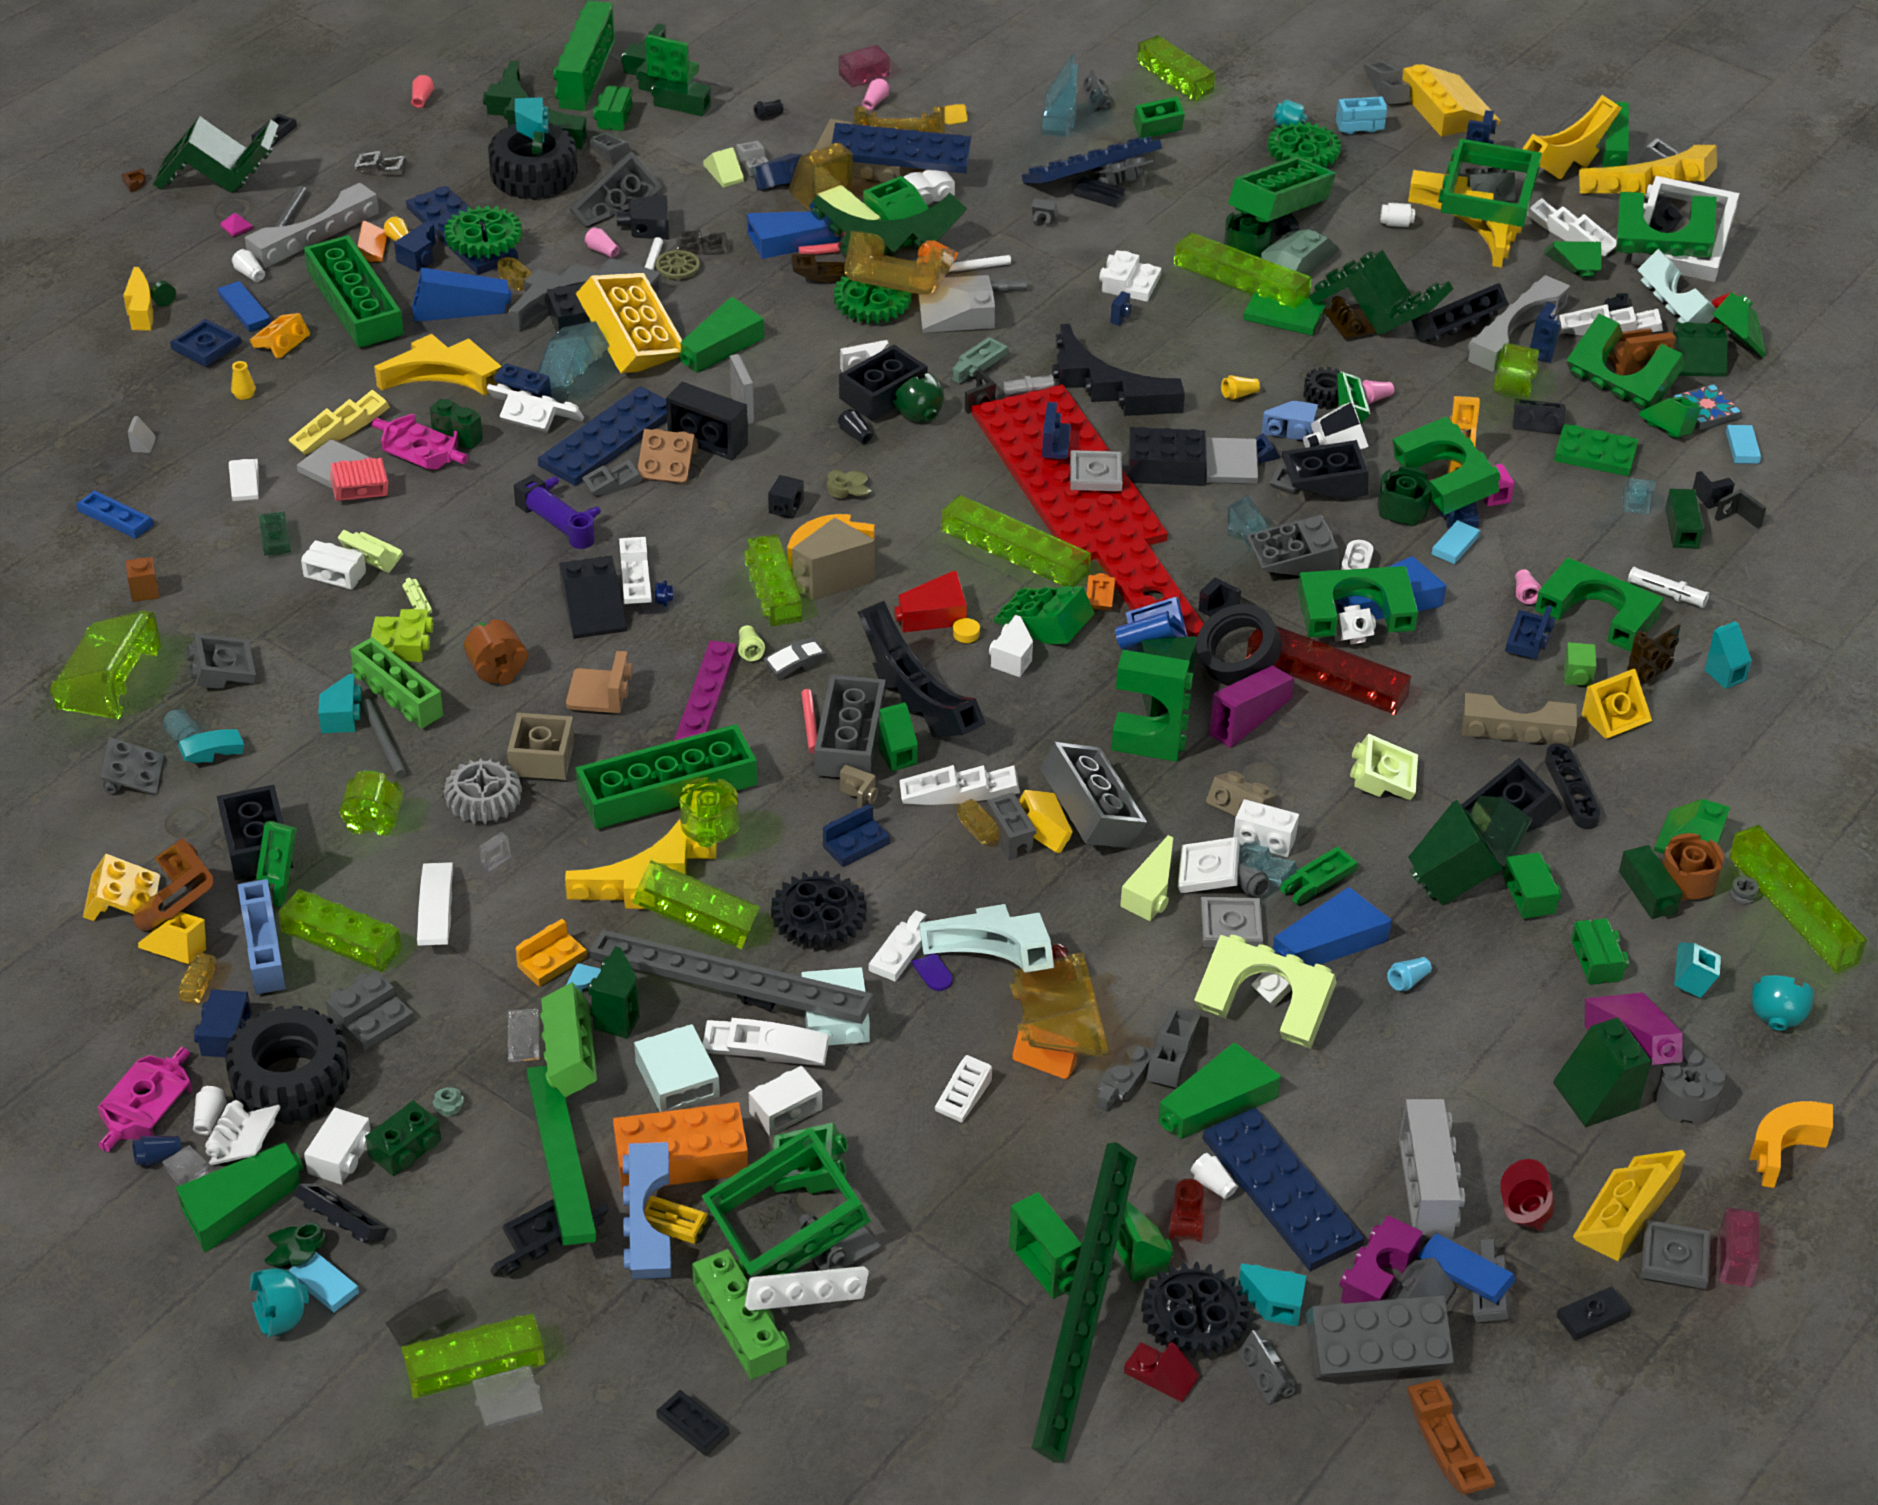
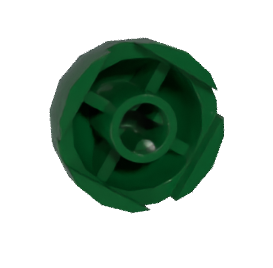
(920, 399)

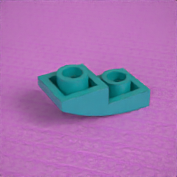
(204, 745)

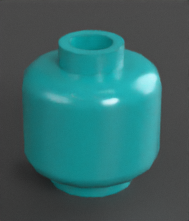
(1289, 112)

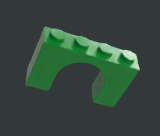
(1638, 237)
(1640, 388)
(1446, 442)
(1579, 582)
(1384, 585)
(1168, 682)

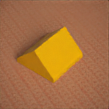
(1616, 704)

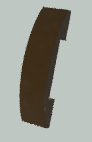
(819, 271)

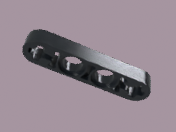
(1576, 785)

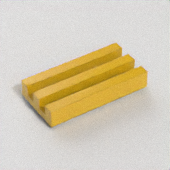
(669, 1223)

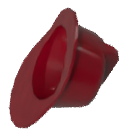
(1527, 1193)

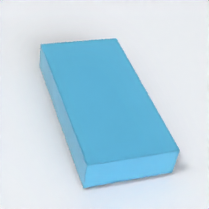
(1743, 444)
(1455, 542)
(325, 1282)

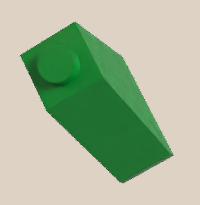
(1615, 141)

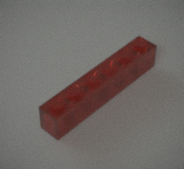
(1338, 671)

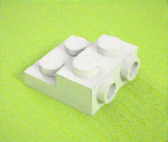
(1128, 275)

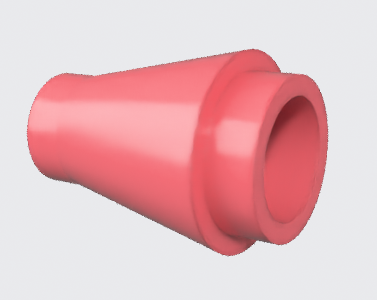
(421, 90)

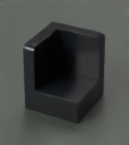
(1712, 492)
(1217, 596)

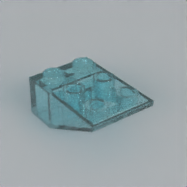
(1061, 101)
(571, 352)

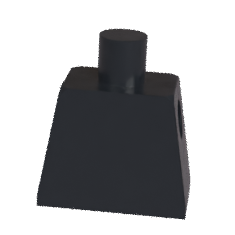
(647, 217)

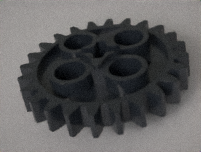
(818, 909)
(1215, 1300)

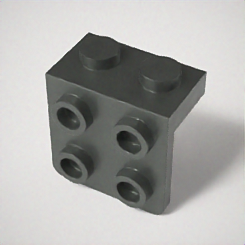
(1493, 181)

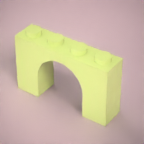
(1236, 961)

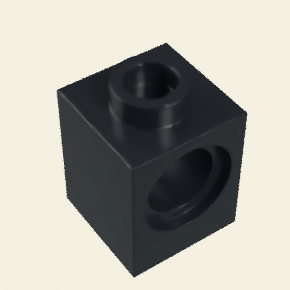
(786, 496)

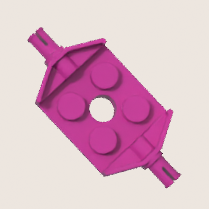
(418, 443)
(135, 1115)

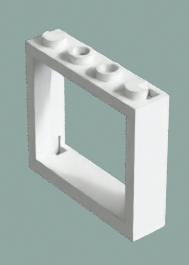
(1682, 190)

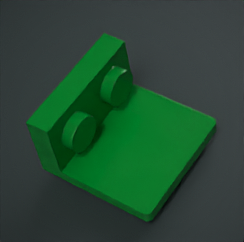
(669, 59)

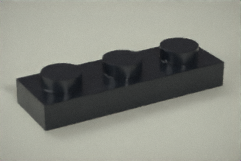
(340, 1212)

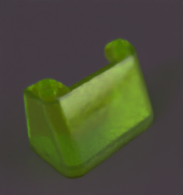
(102, 663)

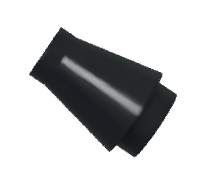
(853, 424)

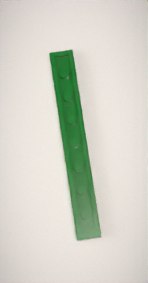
(561, 1160)

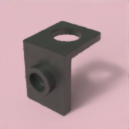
(981, 393)
(1744, 505)

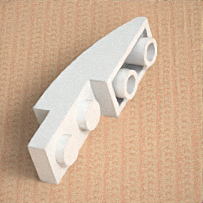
(767, 1040)

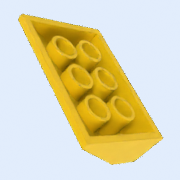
(1444, 99)
(630, 320)

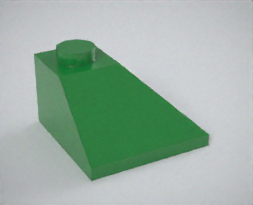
(1576, 256)
(1741, 321)
(1697, 817)
(1142, 1246)

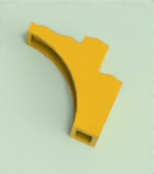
(1576, 142)
(434, 361)

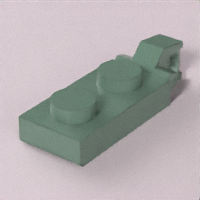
(978, 357)

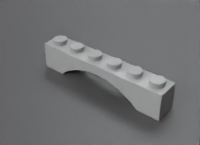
(279, 243)
(1488, 344)

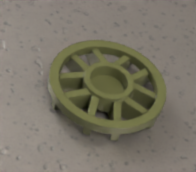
(683, 266)

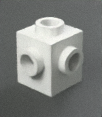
(1354, 624)

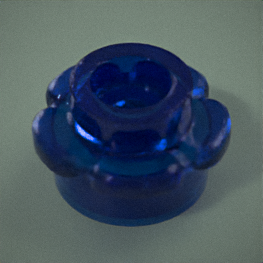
(663, 593)

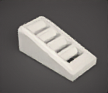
(973, 1072)

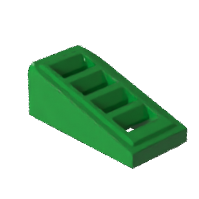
(1356, 394)

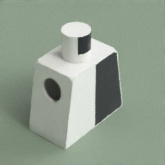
(1337, 427)

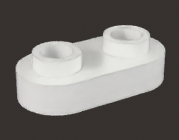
(1357, 555)

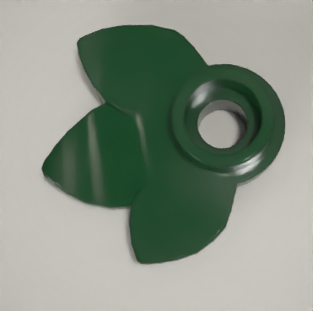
(295, 1244)

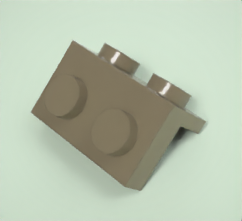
(1231, 789)

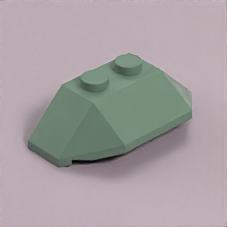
(1300, 251)

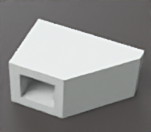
(1012, 649)

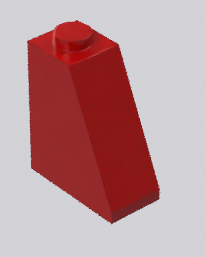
(932, 604)

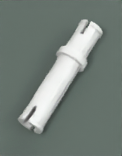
(1697, 596)

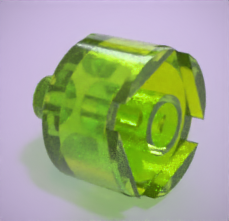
(1516, 369)
(371, 803)
(709, 811)

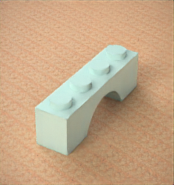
(1663, 276)

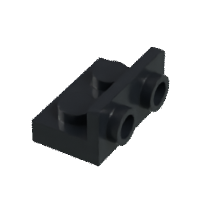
(1538, 415)

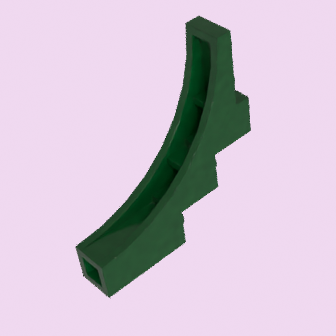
(667, 94)
(501, 102)
(919, 228)

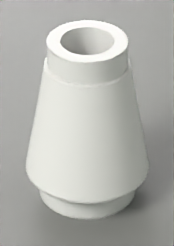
(246, 263)
(208, 1108)
(1213, 1176)

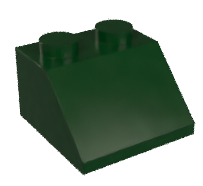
(1702, 348)

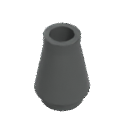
(1253, 881)

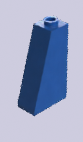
(786, 231)
(458, 295)
(1426, 587)
(1334, 930)

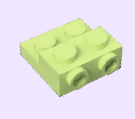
(1384, 767)

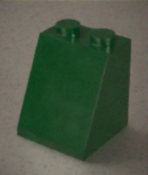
(1178, 648)
(1452, 856)
(1604, 1074)

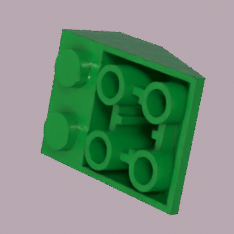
(895, 200)
(1049, 613)

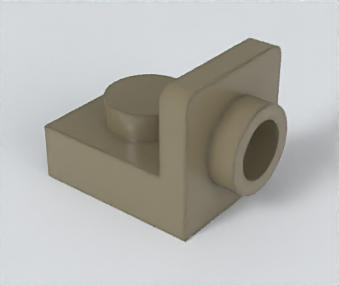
(858, 784)

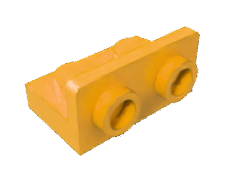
(282, 334)
(549, 953)

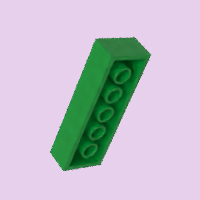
(585, 56)
(1281, 189)
(353, 291)
(655, 776)

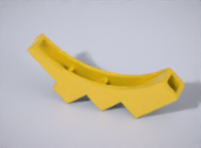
(1691, 165)
(1426, 189)
(622, 878)

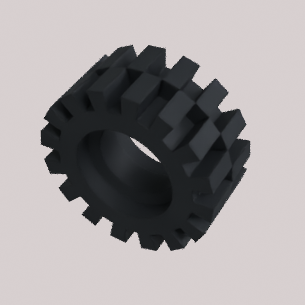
(1322, 387)

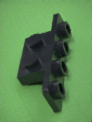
(1664, 215)
(534, 1233)

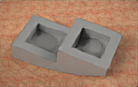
(751, 155)

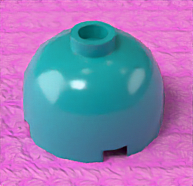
(1781, 1002)
(278, 1300)

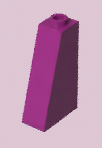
(1248, 703)
(1644, 1021)

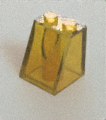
(820, 172)

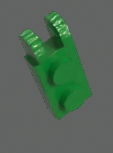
(276, 858)
(1319, 875)

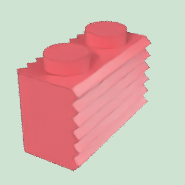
(358, 479)

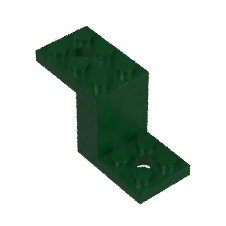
(216, 155)
(1380, 291)

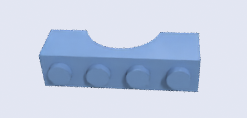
(261, 936)
(649, 1249)

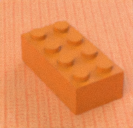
(701, 1141)

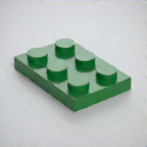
(1596, 450)

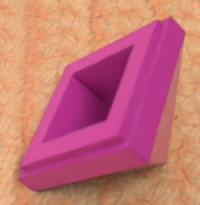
(236, 225)

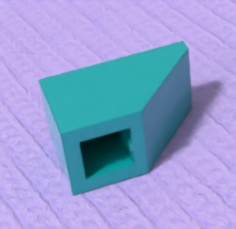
(531, 116)
(1728, 656)
(339, 706)
(1696, 968)
(1273, 1292)

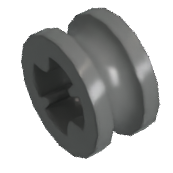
(1744, 897)

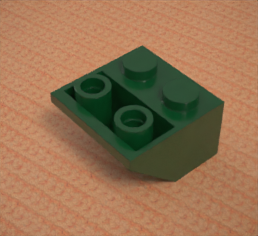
(615, 996)

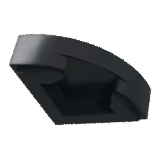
(1617, 302)

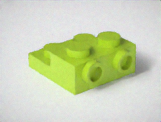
(406, 634)

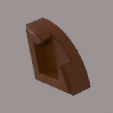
(134, 180)

